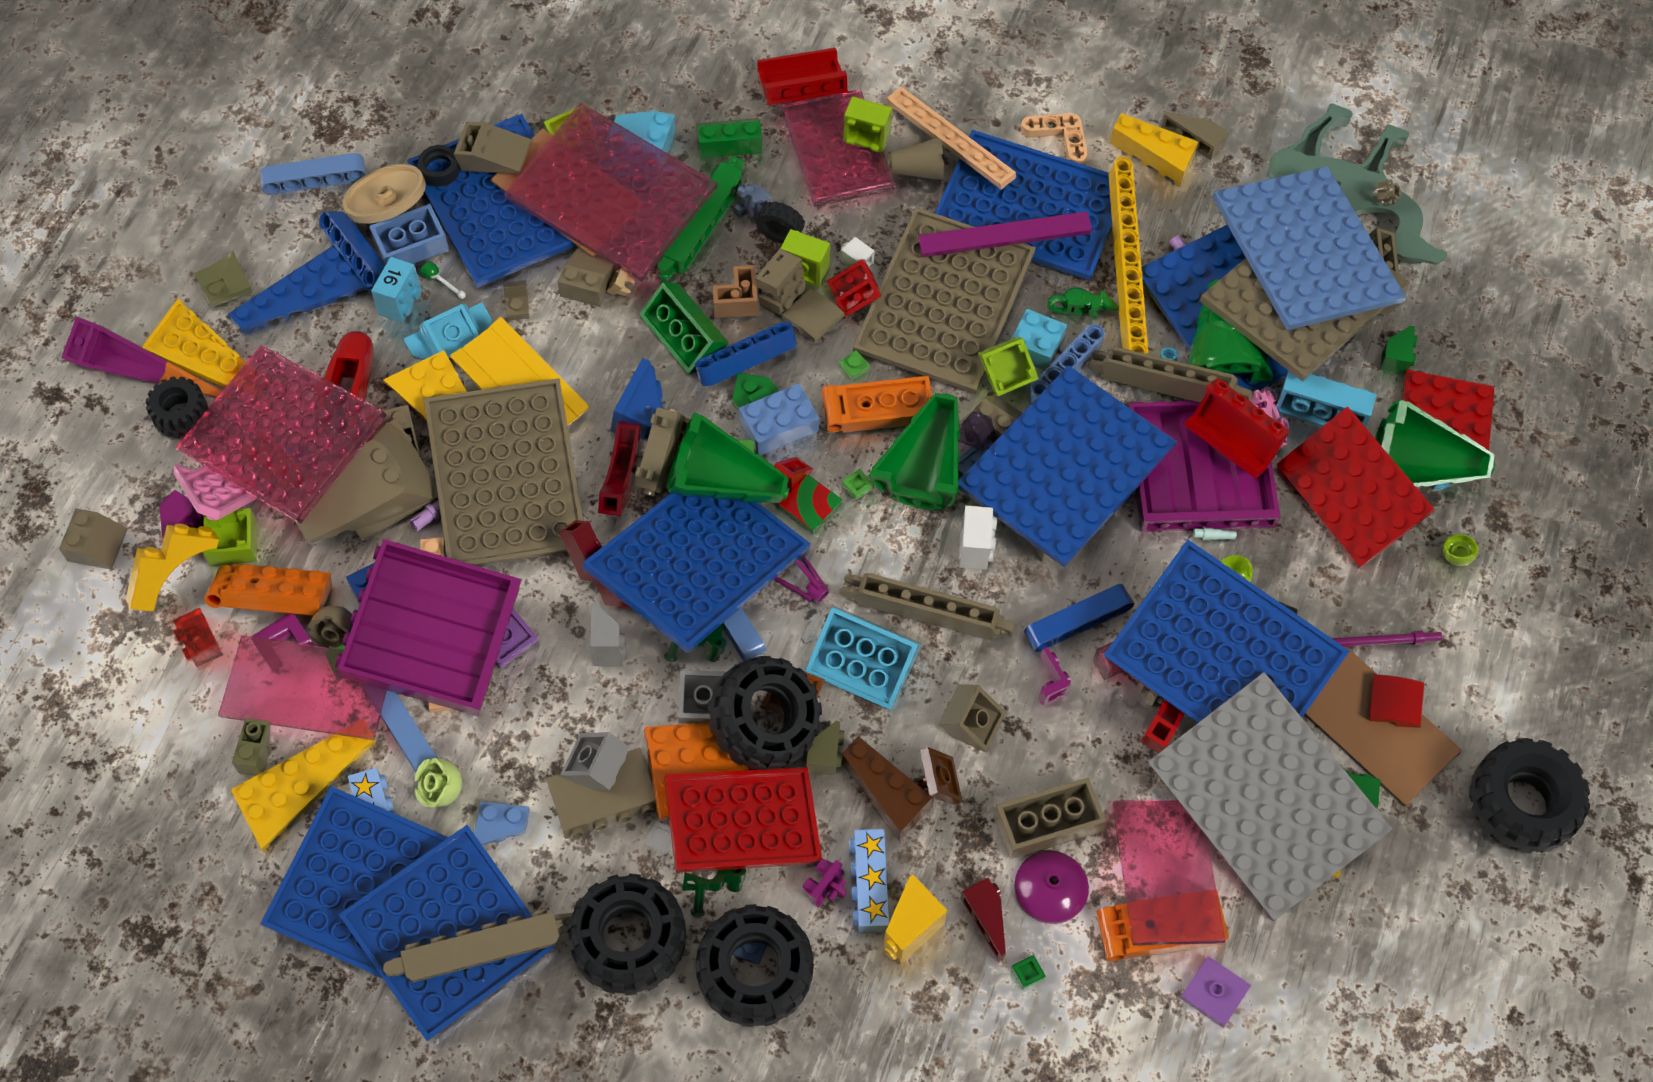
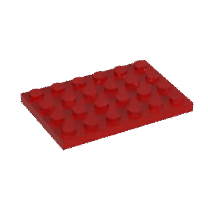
(1355, 487)
(742, 819)

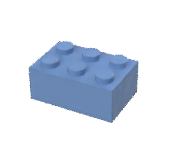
(410, 236)
(779, 419)

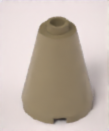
(919, 160)

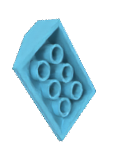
(651, 126)
(863, 657)

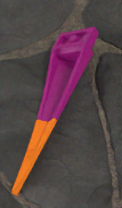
(105, 350)

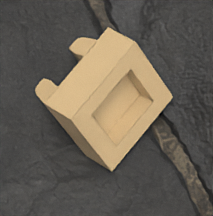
(618, 282)

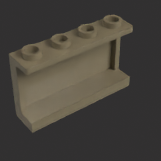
(589, 809)

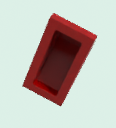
(793, 469)

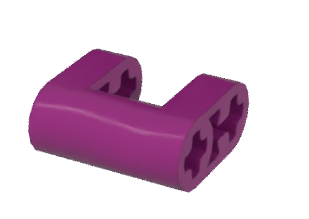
(284, 629)

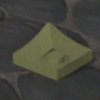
(223, 281)

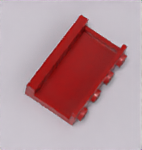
(801, 76)
(1237, 428)

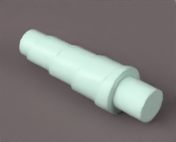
(1213, 534)

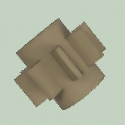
(1387, 192)

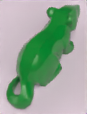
(1080, 300)

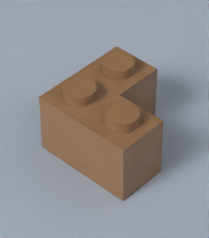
(737, 298)

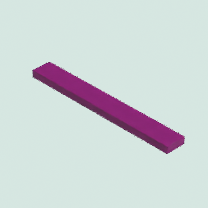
(1004, 234)

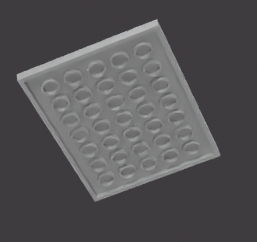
(1269, 796)

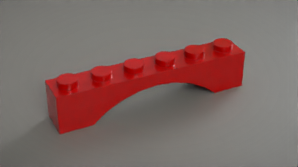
(1162, 727)

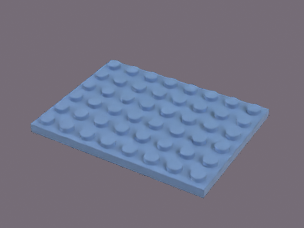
(1308, 248)

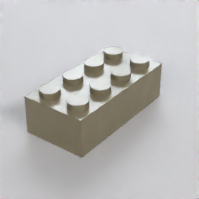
(1049, 818)

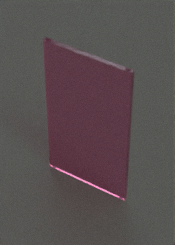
(299, 690)
(1166, 875)

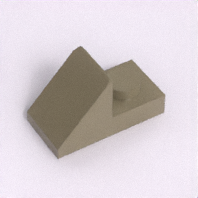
(516, 300)

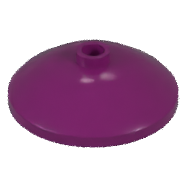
(1046, 901)

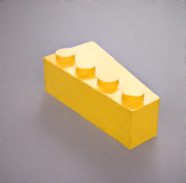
(1155, 146)

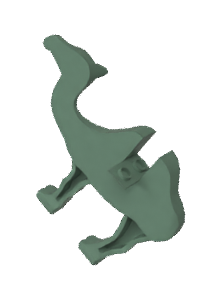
(1360, 180)

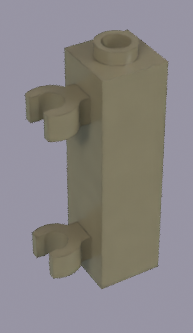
(659, 451)

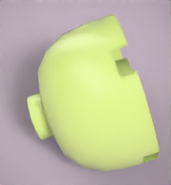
(437, 782)

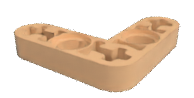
(1067, 130)

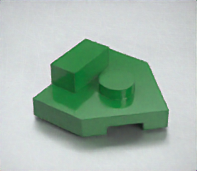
(751, 388)

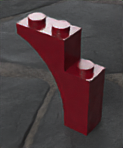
(624, 461)
(582, 544)

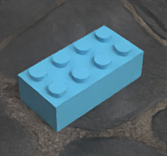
(1321, 399)

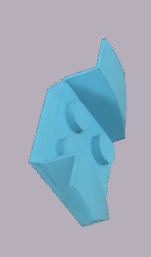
(448, 331)

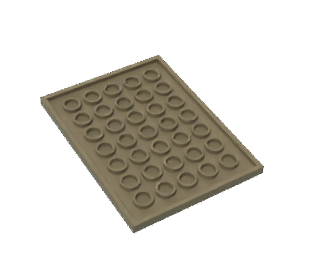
(942, 306)
(1302, 350)
(503, 472)

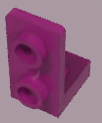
(1053, 690)

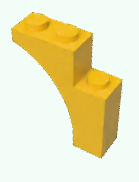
(154, 566)

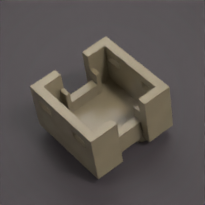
(781, 283)

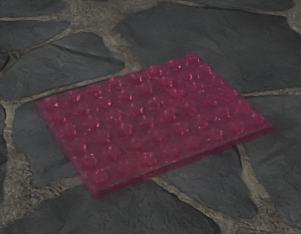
(611, 191)
(281, 433)

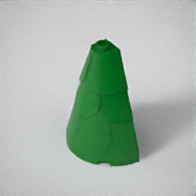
(1225, 349)
(1430, 449)
(924, 458)
(722, 467)

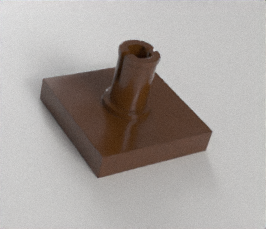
(939, 776)

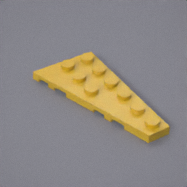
(193, 346)
(426, 379)
(291, 787)

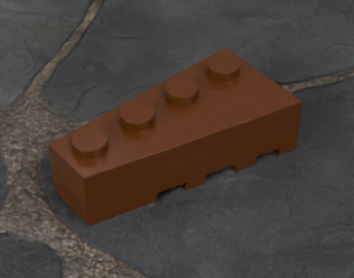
(886, 787)

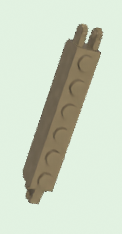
(1159, 374)
(927, 606)
(479, 947)

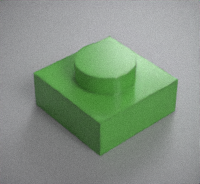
(854, 365)
(857, 484)

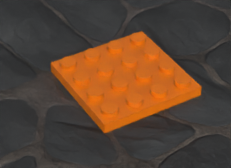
(683, 750)

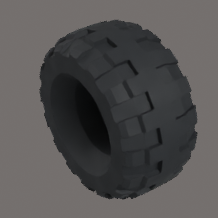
(733, 720)
(1546, 770)
(635, 969)
(747, 1003)

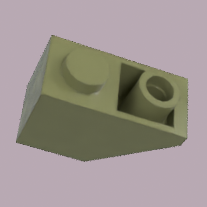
(252, 747)
(824, 754)

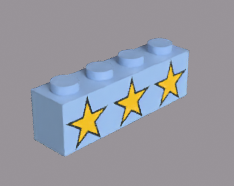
(370, 787)
(871, 881)

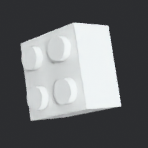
(977, 537)

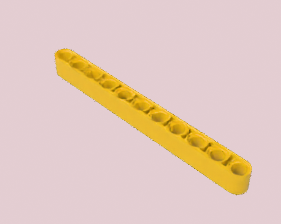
(1127, 248)

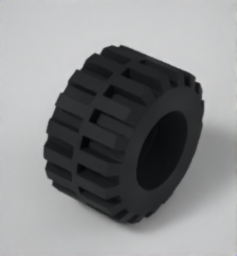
(172, 393)

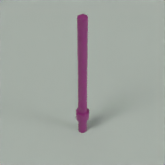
(1415, 638)

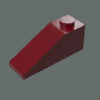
(985, 908)

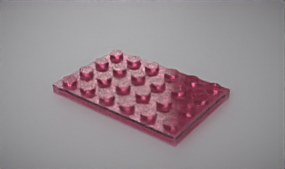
(829, 165)

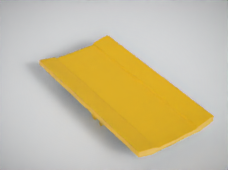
(504, 359)

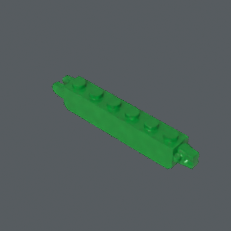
(693, 237)

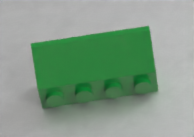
(681, 325)

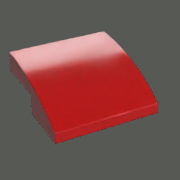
(854, 288)
(1397, 700)

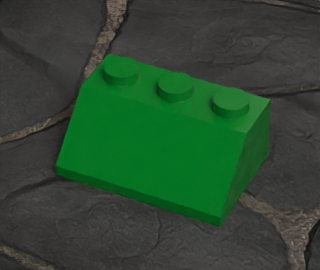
(729, 138)

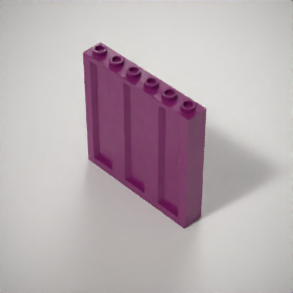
(1198, 483)
(428, 627)

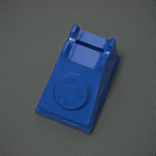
(639, 399)

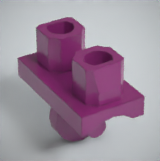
(829, 886)

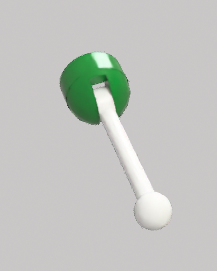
(431, 271)

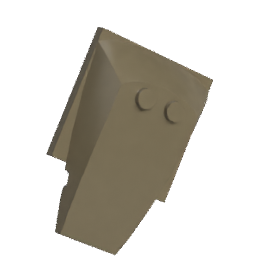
(374, 490)

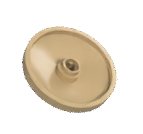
(384, 193)

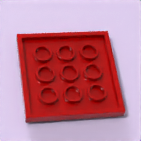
(1456, 402)

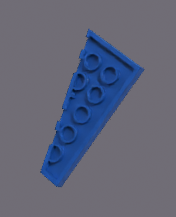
(305, 289)

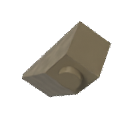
(1209, 135)

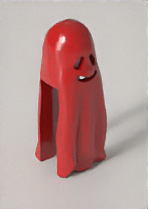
(352, 360)

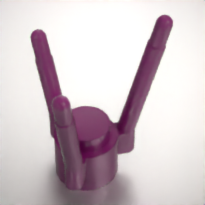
(816, 587)

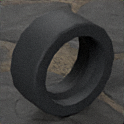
(434, 153)

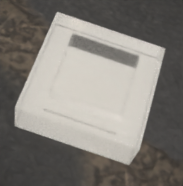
(659, 838)

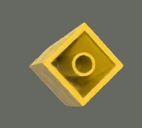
(913, 921)

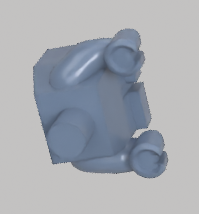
(752, 199)

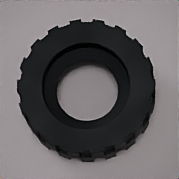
(776, 212)

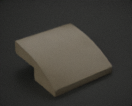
(813, 315)

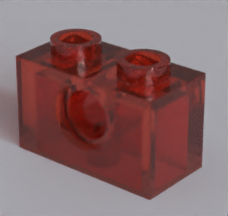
(191, 626)

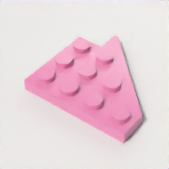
(210, 492)

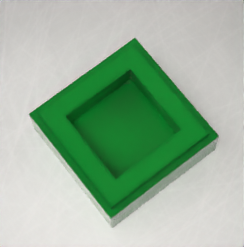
(1028, 972)

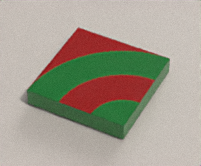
(810, 503)

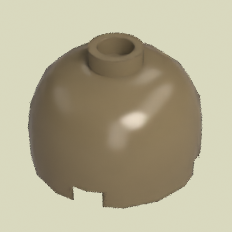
(330, 625)

